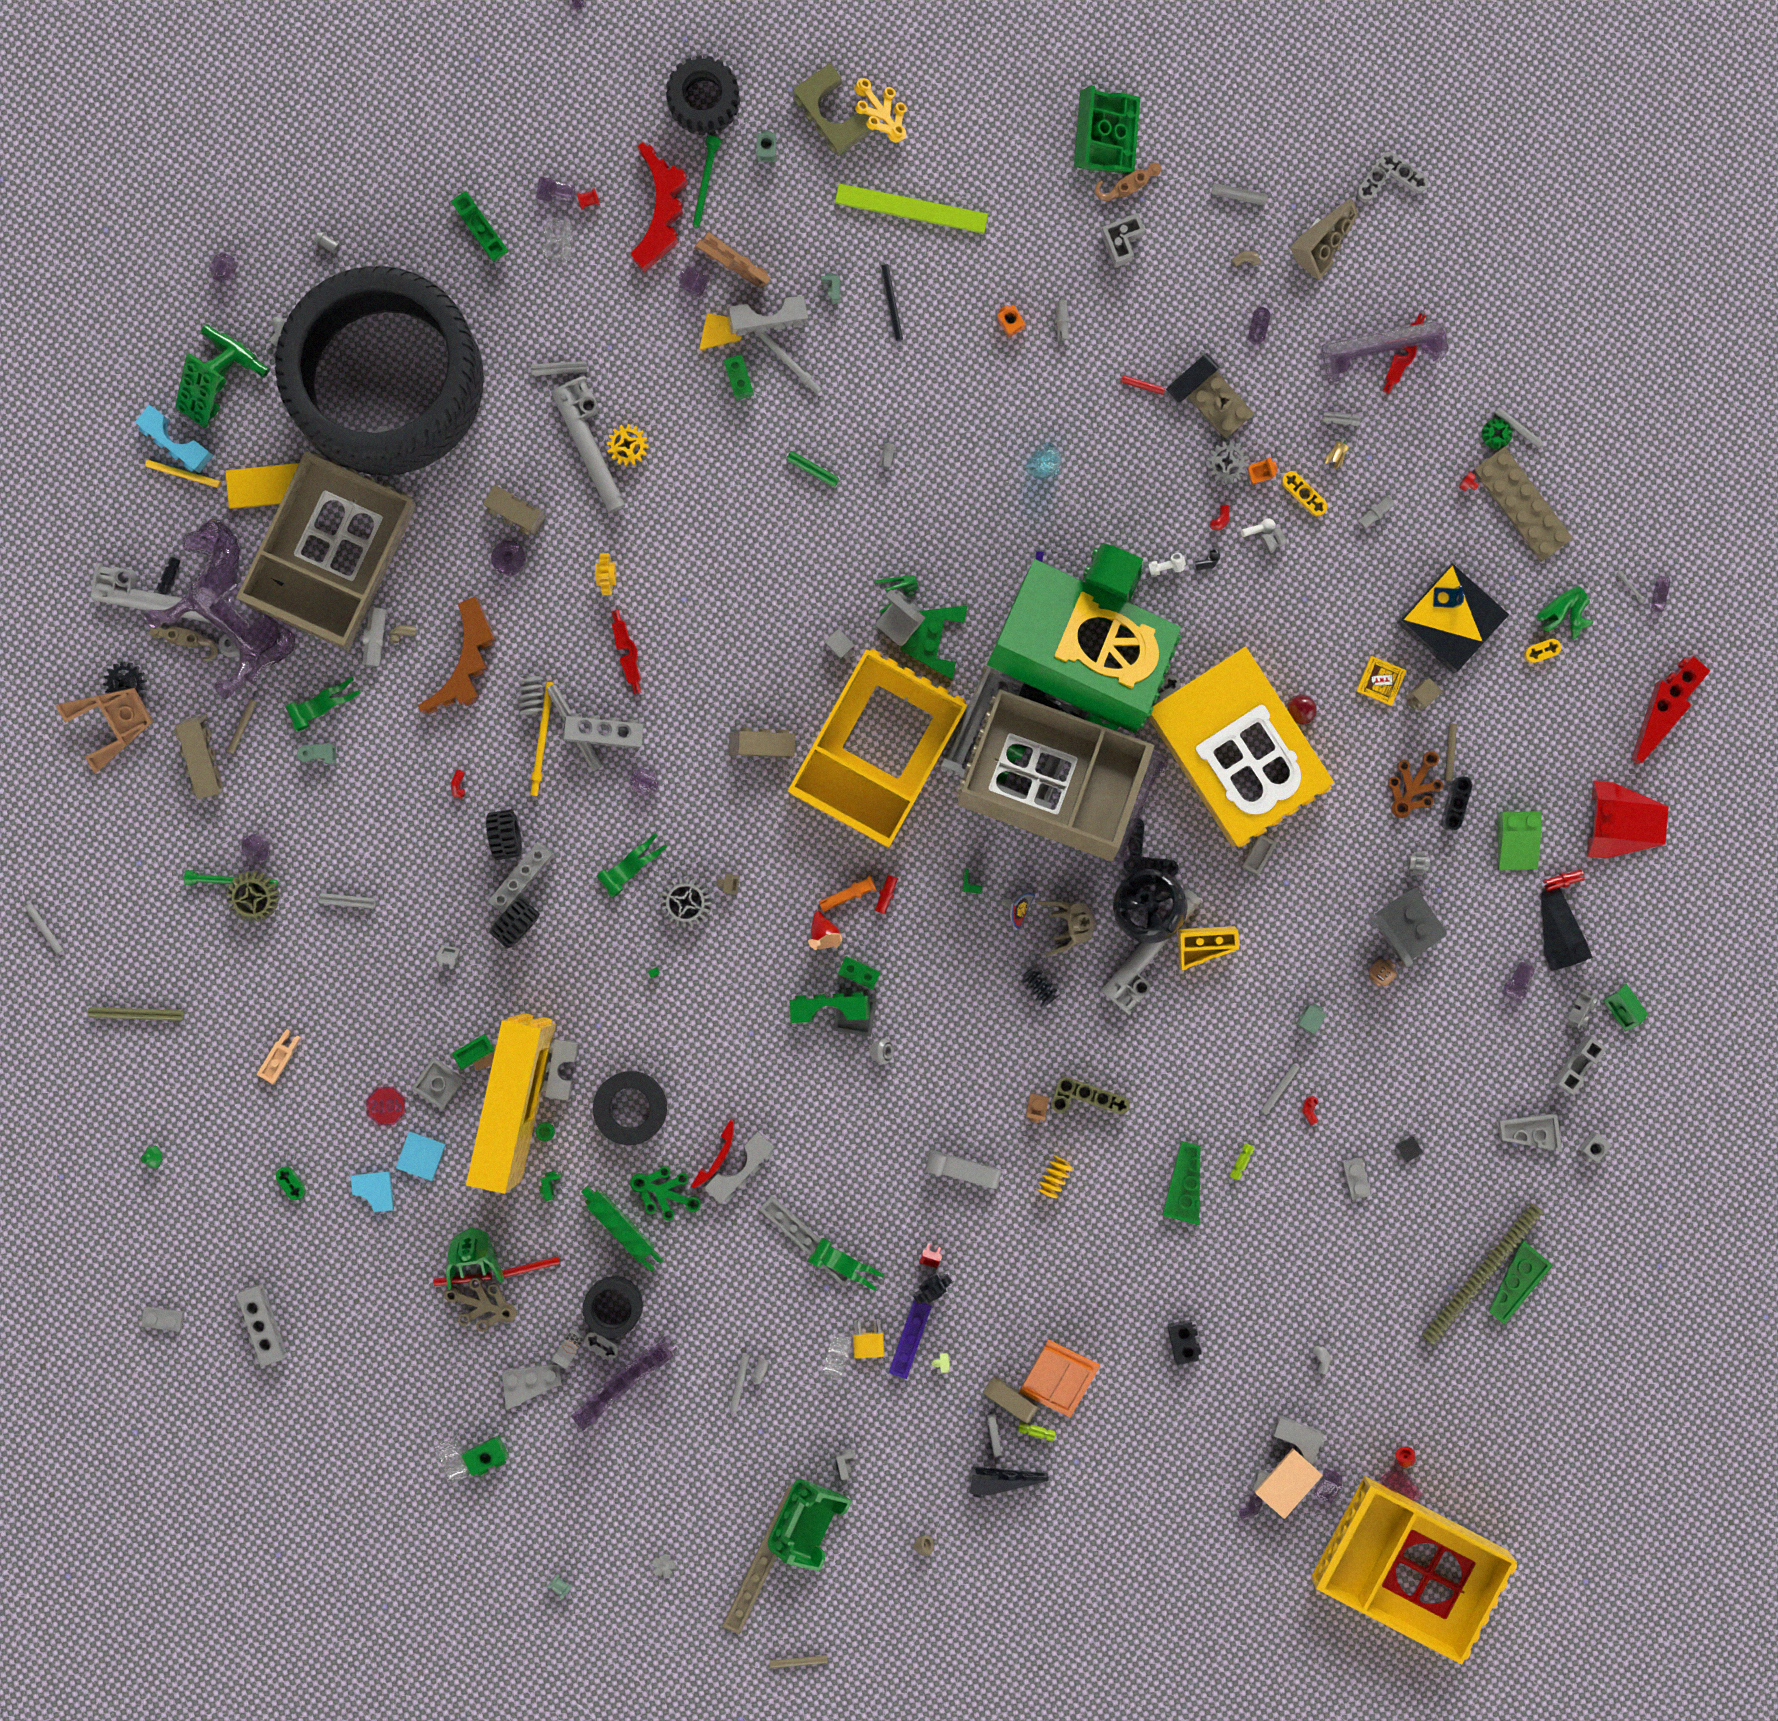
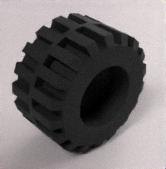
(503, 834)
(514, 923)

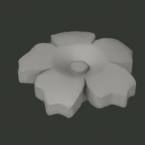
(663, 1566)

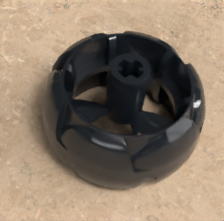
(1167, 888)

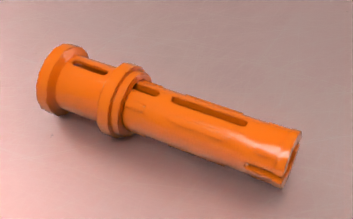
(856, 890)

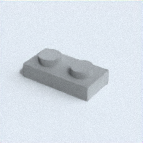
(1356, 1178)
(162, 1318)

